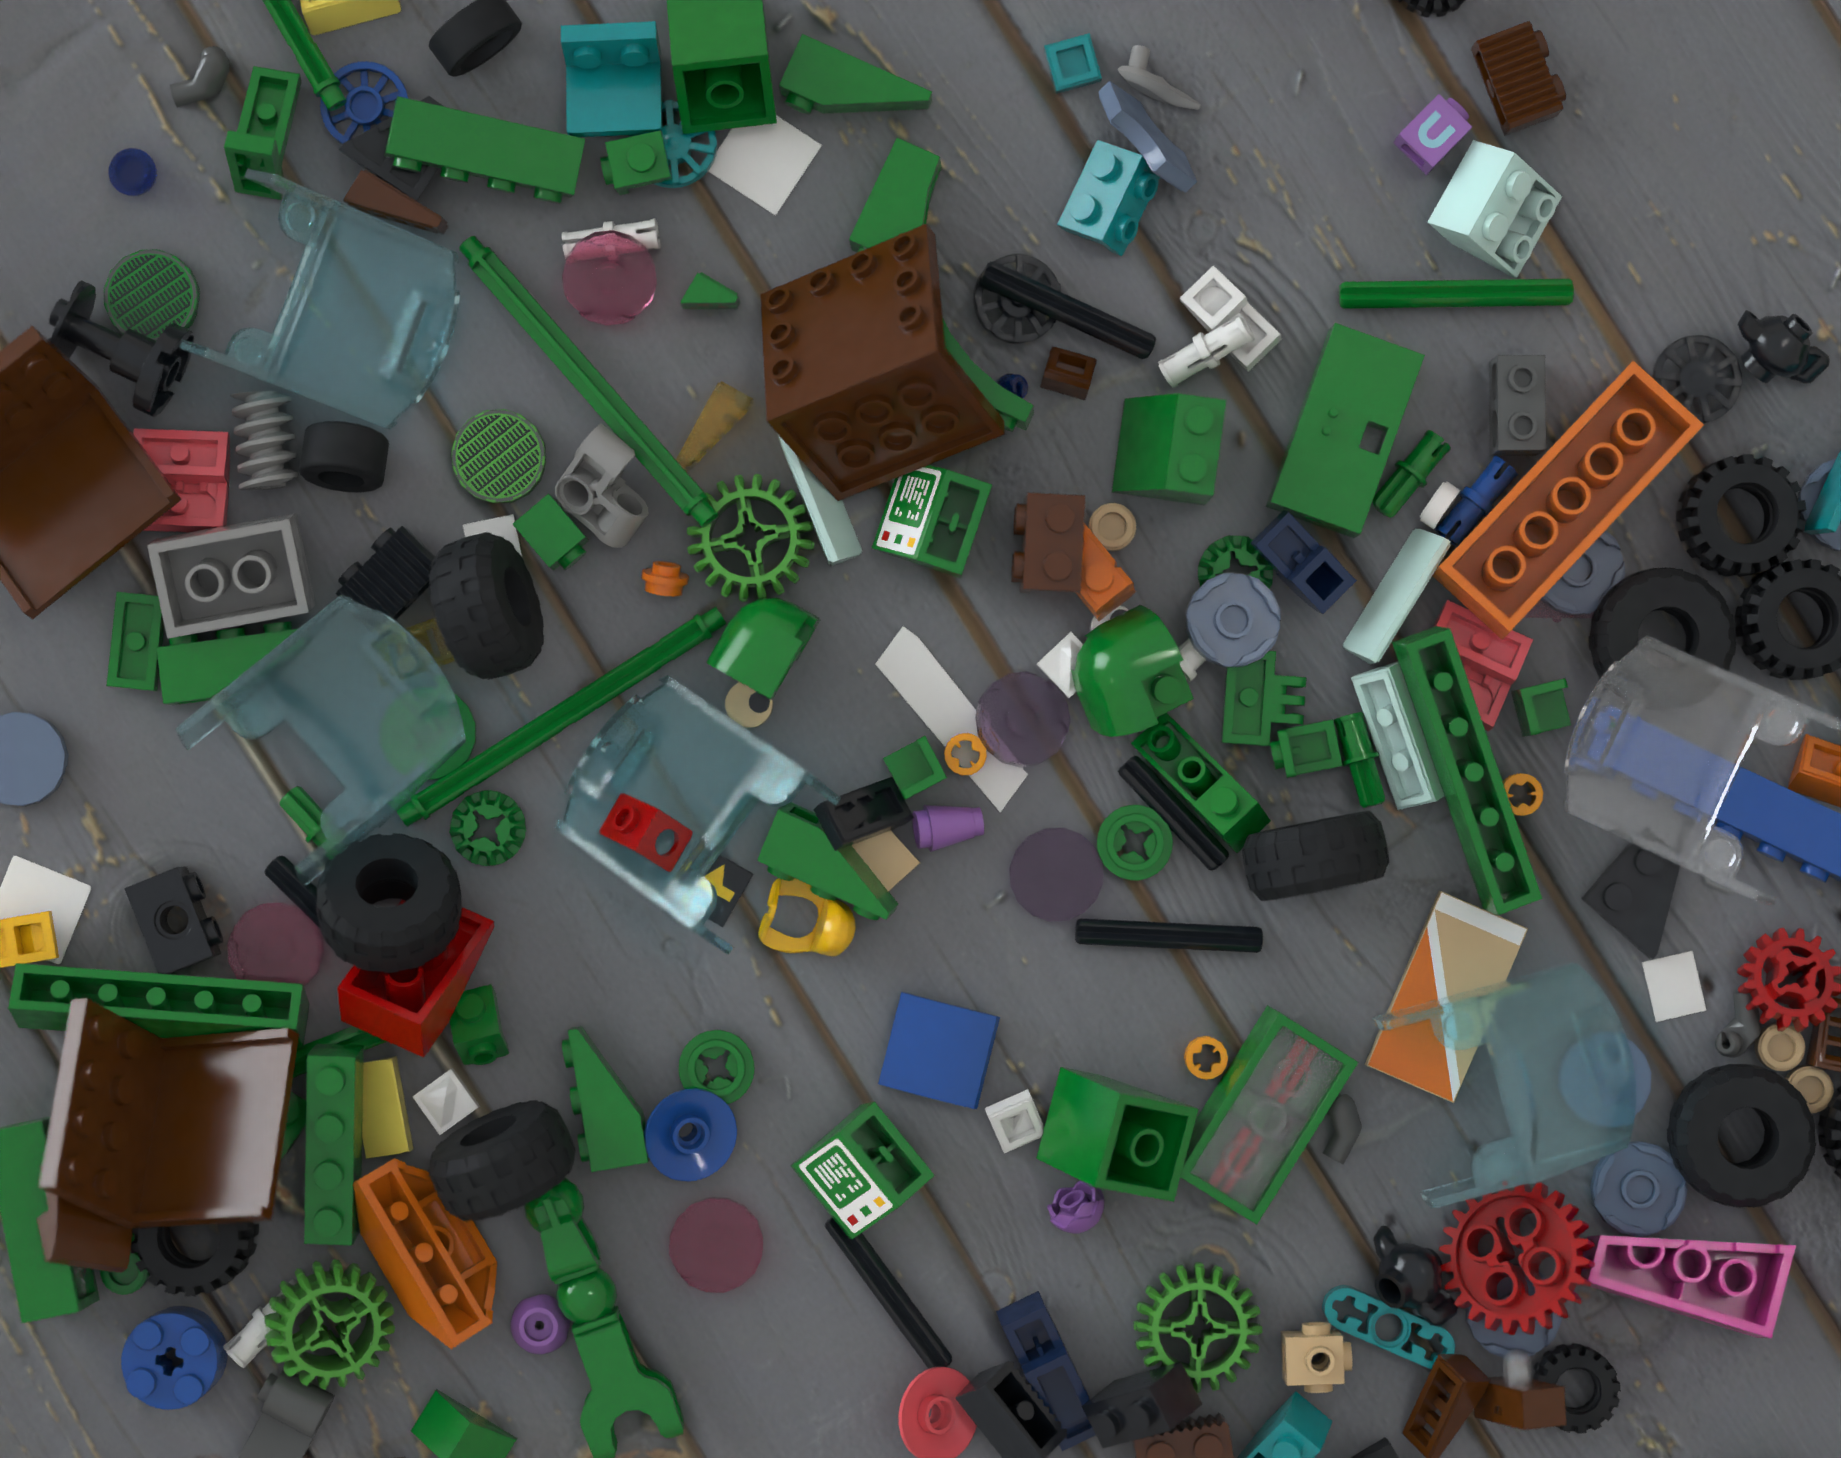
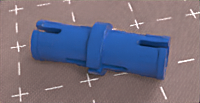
(1476, 501)

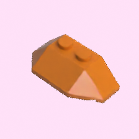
(427, 1254)

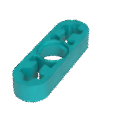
(1351, 1323)

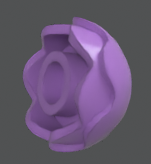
(1076, 1208)
(524, 1329)

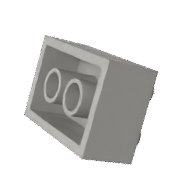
(231, 575)

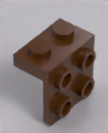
(1050, 542)

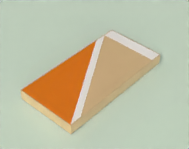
(1454, 954)

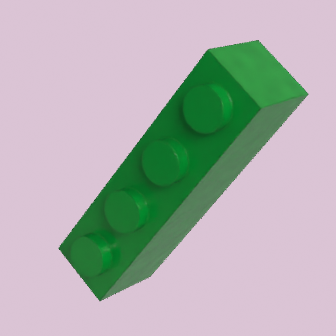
(484, 148)
(333, 1143)

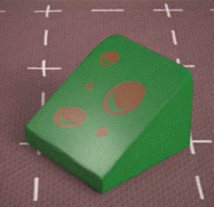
(709, 294)

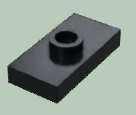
(863, 813)

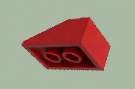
(415, 1003)

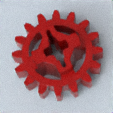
(1778, 962)

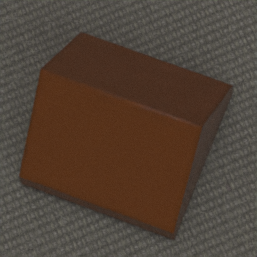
(1068, 373)

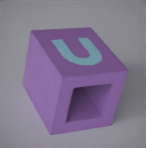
(1433, 133)

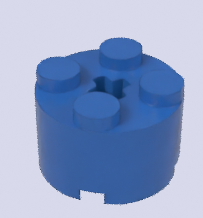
(152, 1375)

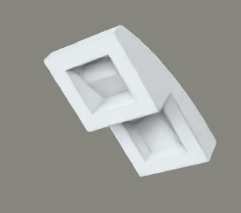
(1216, 300)

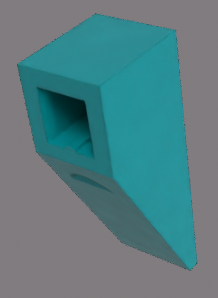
(1291, 1432)

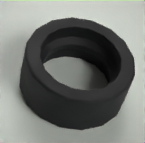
(474, 35)

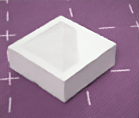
(1060, 662)
(446, 1101)
(1015, 1121)

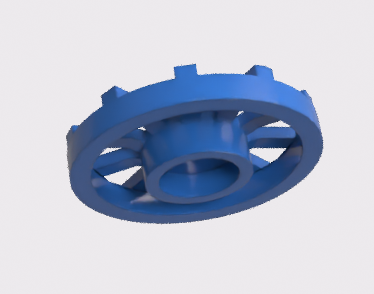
(363, 103)

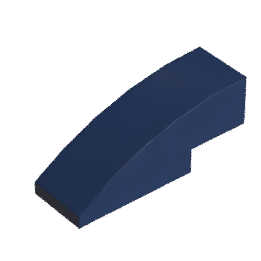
(1047, 1365)

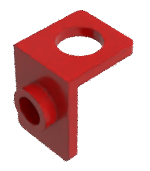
(638, 827)

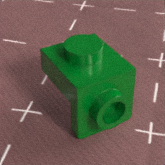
(636, 162)
(1306, 748)
(478, 1027)

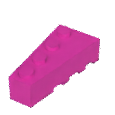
(1704, 1280)

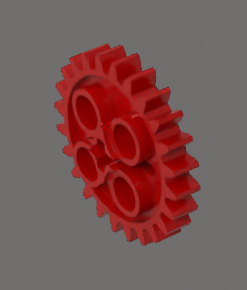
(1479, 1276)

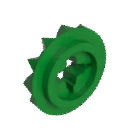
(1218, 557)
(510, 831)
(1157, 845)
(713, 1044)

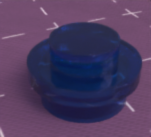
(132, 172)

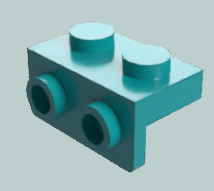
(1110, 197)

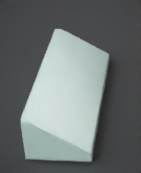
(825, 512)
(1396, 595)
(1397, 736)

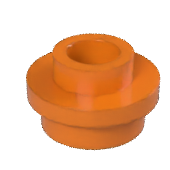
(664, 579)

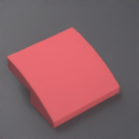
(197, 470)
(1487, 660)

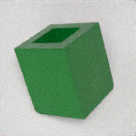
(1541, 707)
(915, 768)

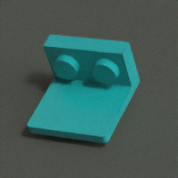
(612, 79)

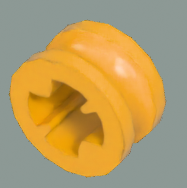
(976, 745)
(1520, 779)
(1216, 1068)

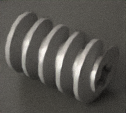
(264, 440)

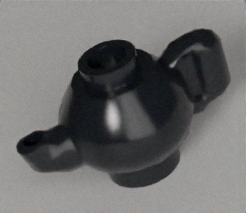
(1781, 348)
(1412, 1279)

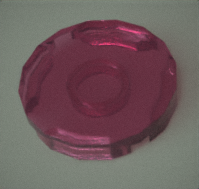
(609, 277)
(275, 945)
(716, 1245)

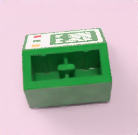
(932, 518)
(862, 1169)

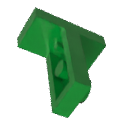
(263, 129)

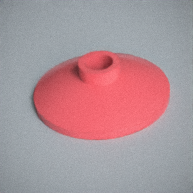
(948, 1427)

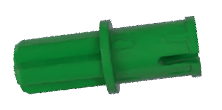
(1410, 474)
(1360, 758)
(305, 814)

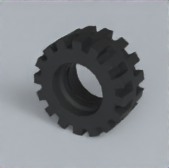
(1604, 1378)

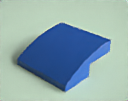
(939, 1050)

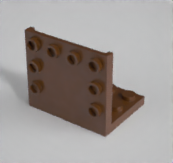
(865, 370)
(68, 475)
(168, 1124)

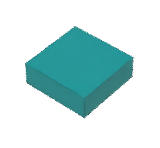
(1072, 63)

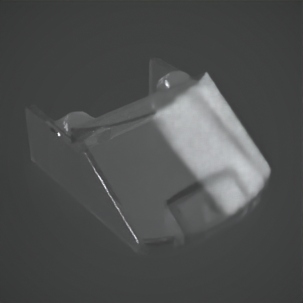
(1664, 750)

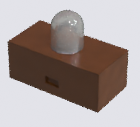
(1519, 1399)

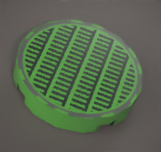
(498, 456)

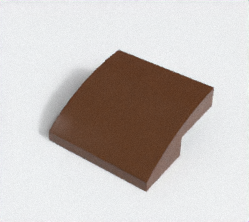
(82, 1238)

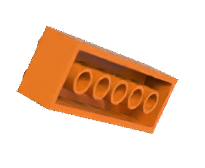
(1567, 500)

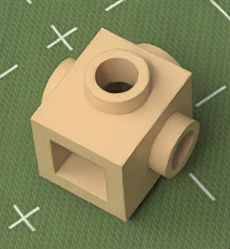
(1301, 1346)

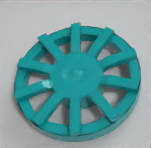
(680, 148)

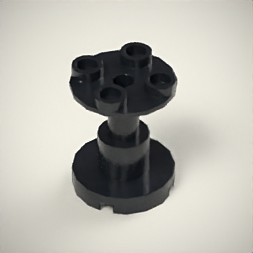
(131, 355)

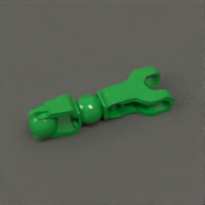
(588, 1300)

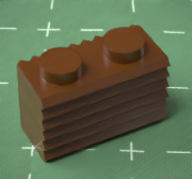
(1518, 77)
(1189, 1440)

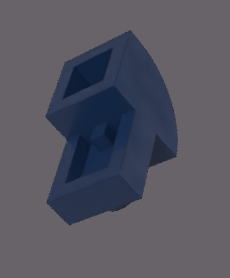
(1303, 562)

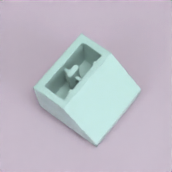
(1495, 207)

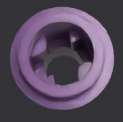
(946, 825)

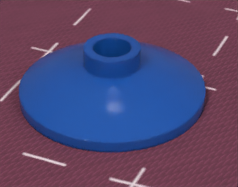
(704, 1148)

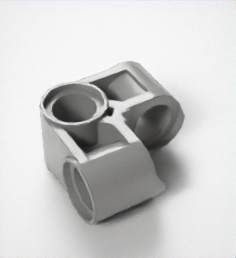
(597, 493)

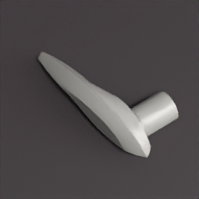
(1150, 84)

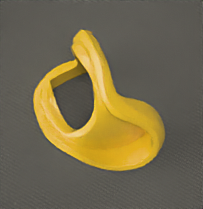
(831, 933)

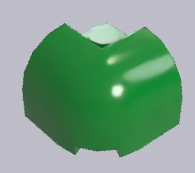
(763, 643)
(1129, 673)

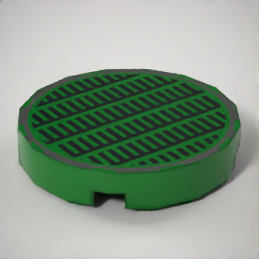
(151, 293)

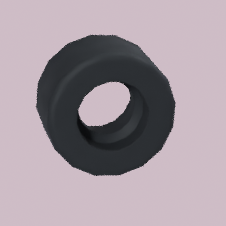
(344, 456)

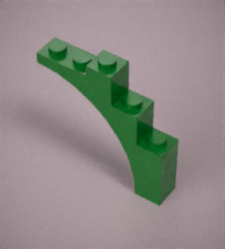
(901, 204)

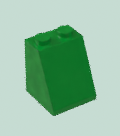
(721, 64)
(1169, 447)
(1116, 1135)

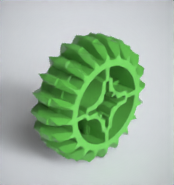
(791, 530)
(1220, 1328)
(314, 1335)

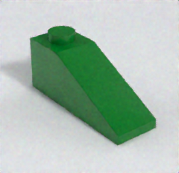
(840, 83)

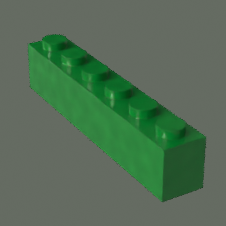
(1467, 770)
(158, 1002)

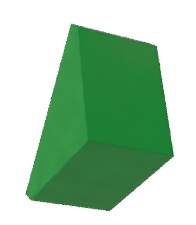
(458, 1432)

